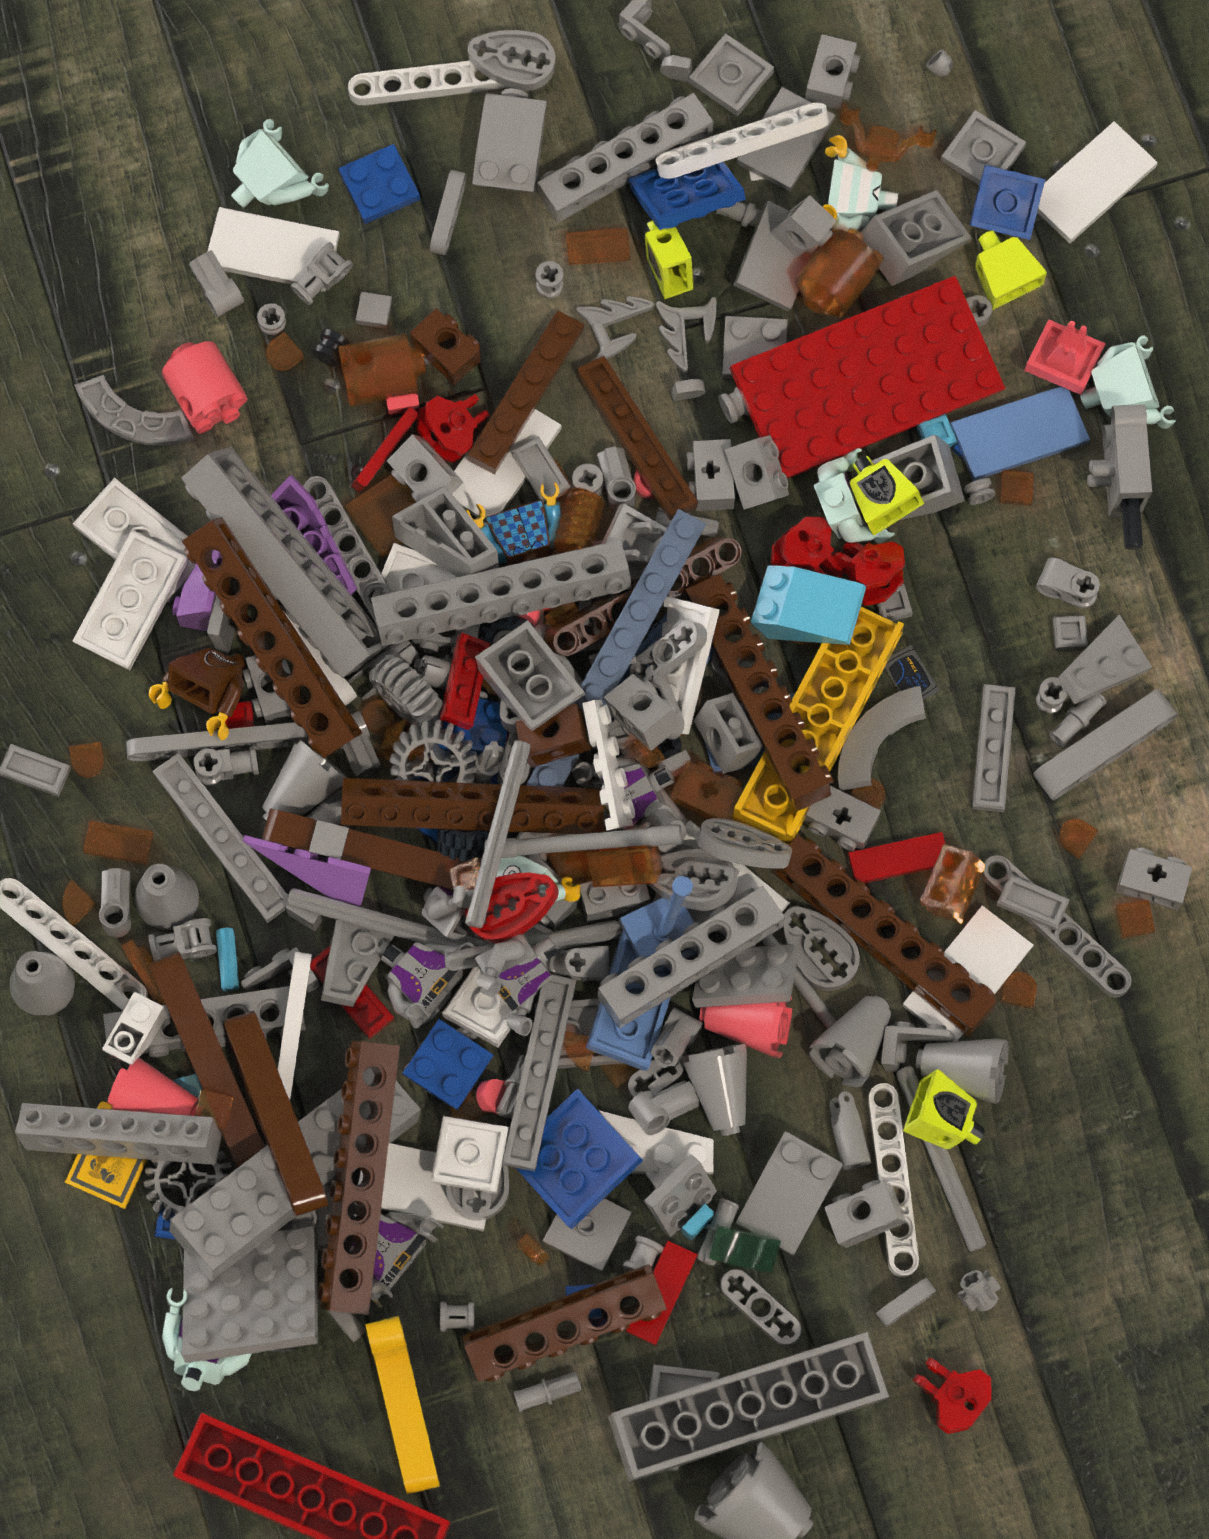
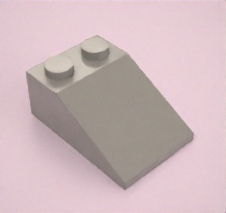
(509, 143)
(914, 236)
(931, 470)
(528, 676)
(789, 1192)

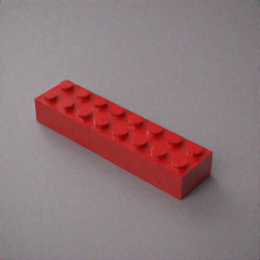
(295, 1489)

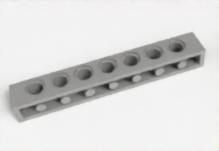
(501, 593)

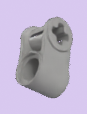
(1064, 582)
(582, 964)

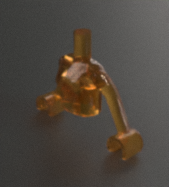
(881, 141)

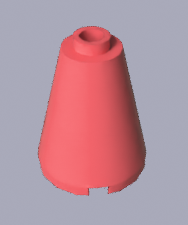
(758, 1025)
(148, 1090)

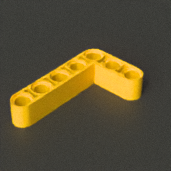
(402, 1405)

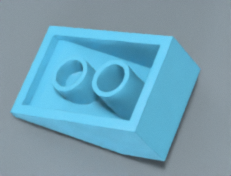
(807, 606)

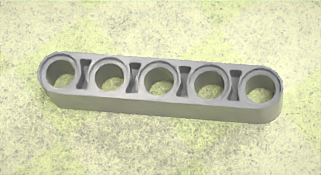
(1105, 744)

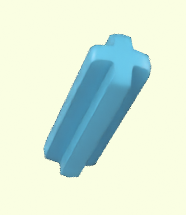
(227, 959)

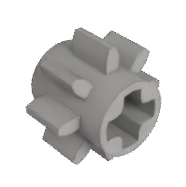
(979, 1290)

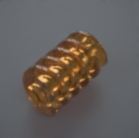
(578, 520)

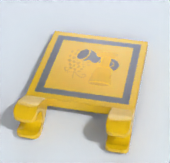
(106, 1176)

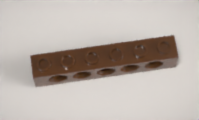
(573, 1307)

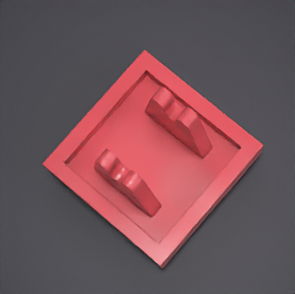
(1065, 356)

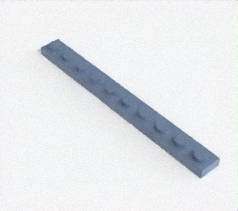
(630, 629)

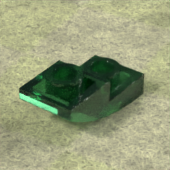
(744, 1249)

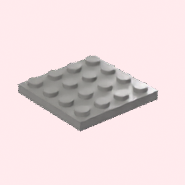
(255, 1304)

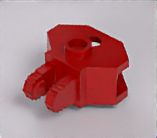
(450, 424)
(807, 547)
(874, 568)
(951, 1397)

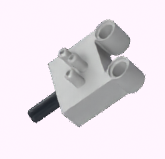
(1125, 469)

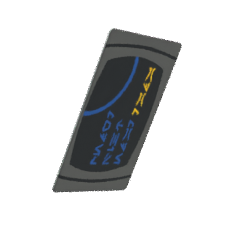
(909, 672)

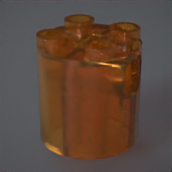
(838, 273)
(380, 369)

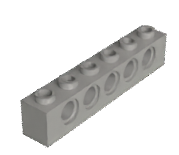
(565, 202)
(626, 1007)
(218, 1010)
(118, 1133)

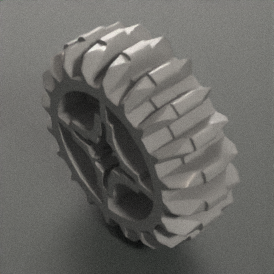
(405, 691)
(446, 759)
(175, 1184)

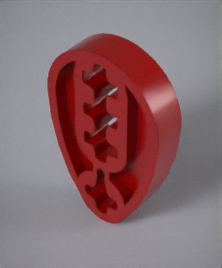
(529, 906)

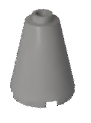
(303, 781)
(166, 897)
(42, 983)
(852, 1042)
(971, 1064)
(720, 1085)

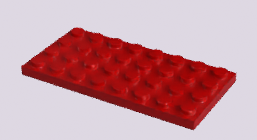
(868, 377)

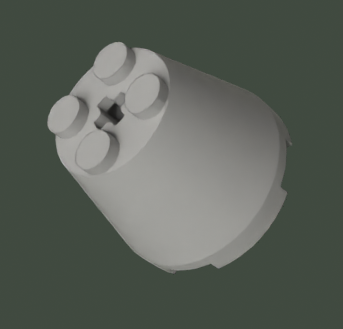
(755, 1500)

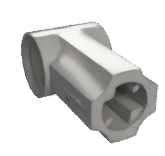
(220, 291)
(617, 477)
(360, 751)
(115, 900)
(677, 1034)
(656, 1110)

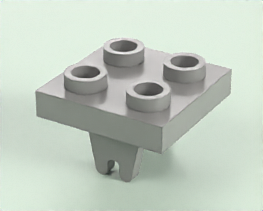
(638, 537)
(678, 1193)

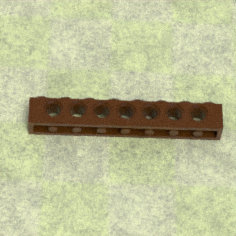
(288, 644)
(801, 788)
(469, 806)
(964, 1015)
(368, 1194)

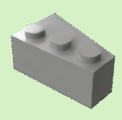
(445, 535)

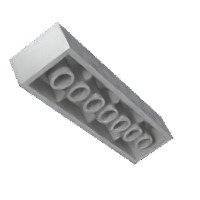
(286, 561)
(252, 1199)
(747, 1406)

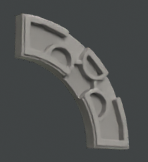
(130, 423)
(871, 730)

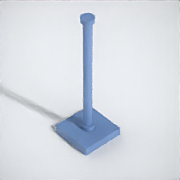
(659, 922)

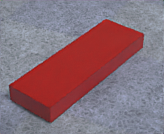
(384, 449)
(463, 683)
(896, 858)
(367, 1011)
(670, 1276)

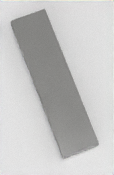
(993, 748)

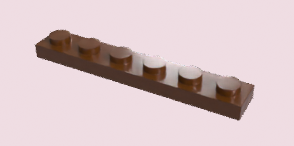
(525, 392)
(636, 437)

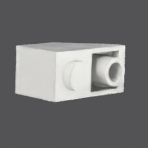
(135, 1029)

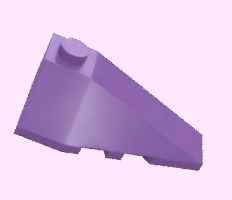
(308, 519)
(196, 600)
(328, 875)

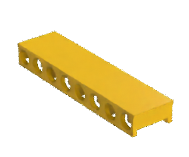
(829, 706)

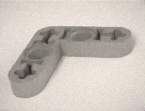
(681, 652)

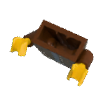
(206, 681)

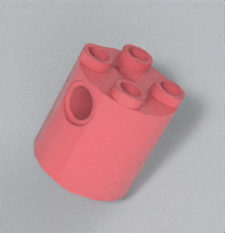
(203, 385)

